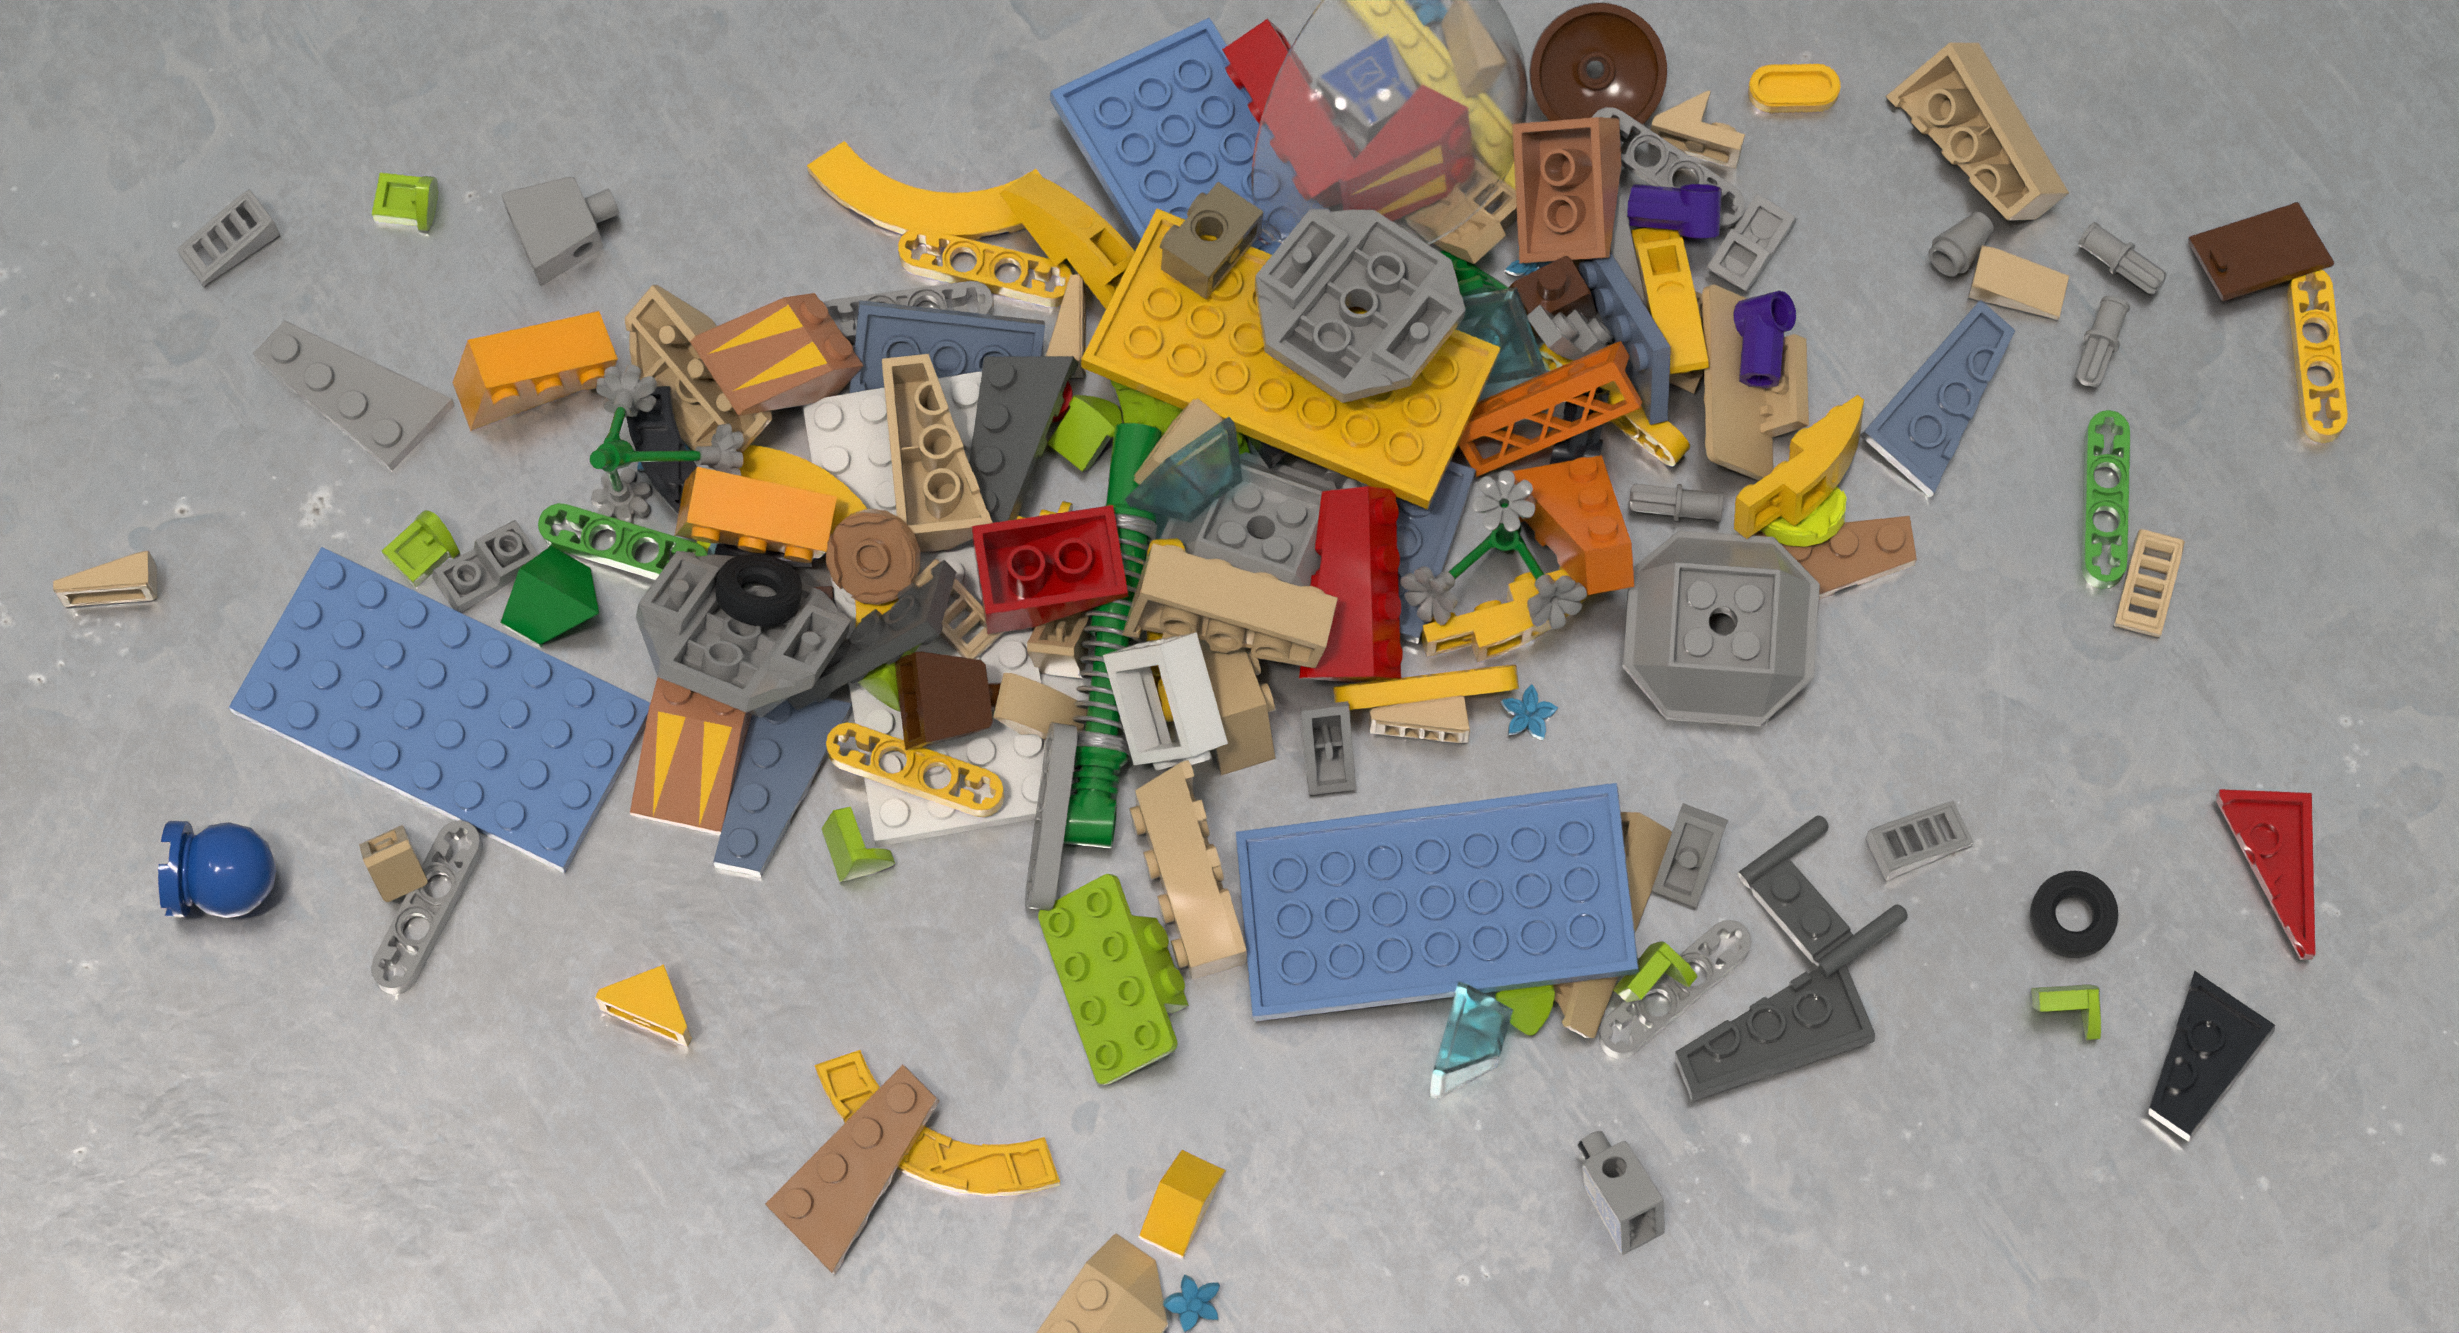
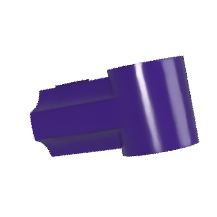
(1689, 209)
(1762, 325)

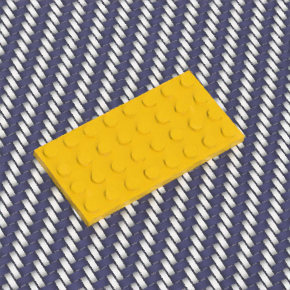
(1212, 349)

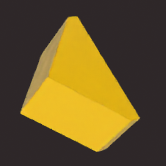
(648, 1003)
(1181, 1203)

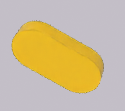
(1794, 88)

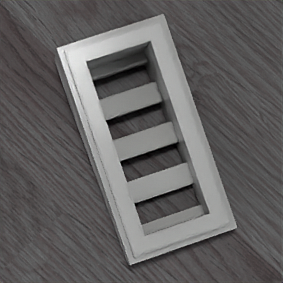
(237, 251)
(1885, 856)

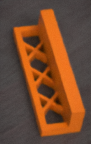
(1546, 392)

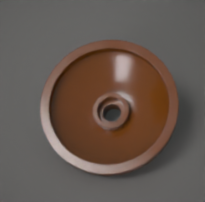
(1603, 32)

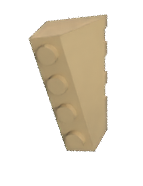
(1981, 130)
(929, 465)
(1230, 608)
(1188, 874)

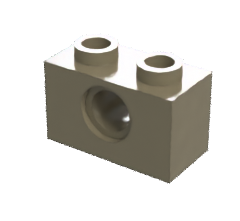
(1206, 263)

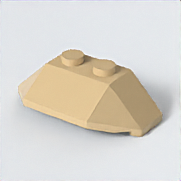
(661, 347)
(1111, 1294)

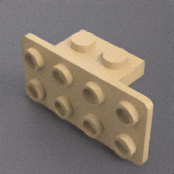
(1741, 417)

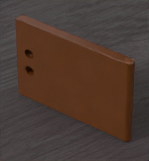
(2260, 251)

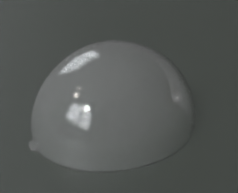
(1391, 115)

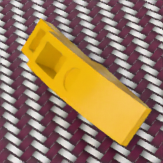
(1071, 232)
(1671, 295)
(1814, 469)
(1492, 626)

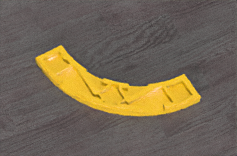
(906, 207)
(797, 472)
(938, 1158)

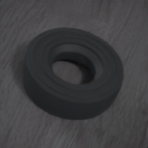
(756, 609)
(2082, 886)

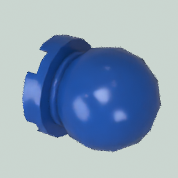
(220, 870)

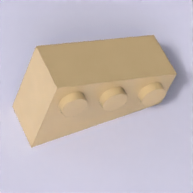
(1242, 708)

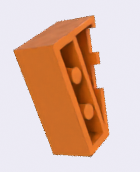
(1581, 522)

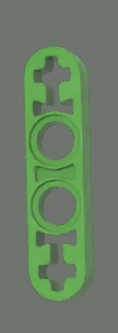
(2105, 499)
(622, 552)

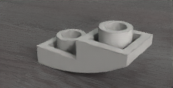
(1570, 335)
(486, 567)

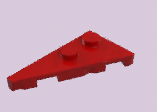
(2278, 845)

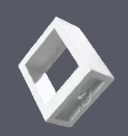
(1188, 695)

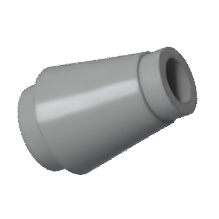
(1959, 245)

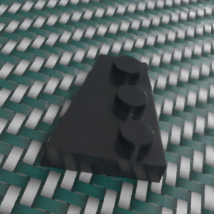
(2206, 1057)

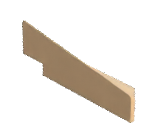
(1645, 847)

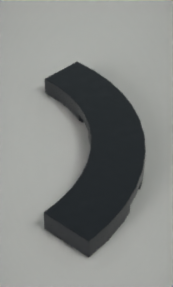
(659, 432)

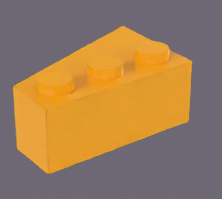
(531, 367)
(755, 515)

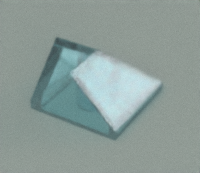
(1502, 321)
(1192, 476)
(1470, 1040)

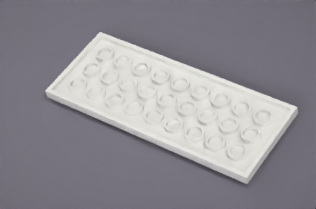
(852, 443)

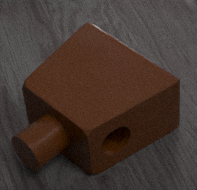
(1557, 289)
(943, 698)

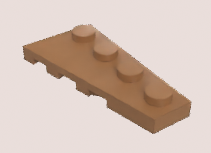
(1858, 553)
(843, 1180)

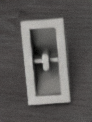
(1327, 748)

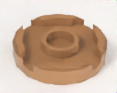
(873, 556)

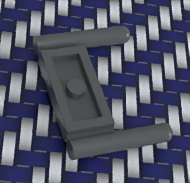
(1804, 911)

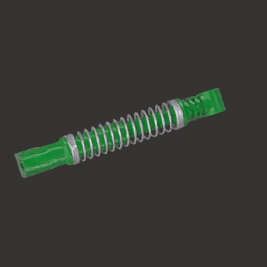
(1099, 747)

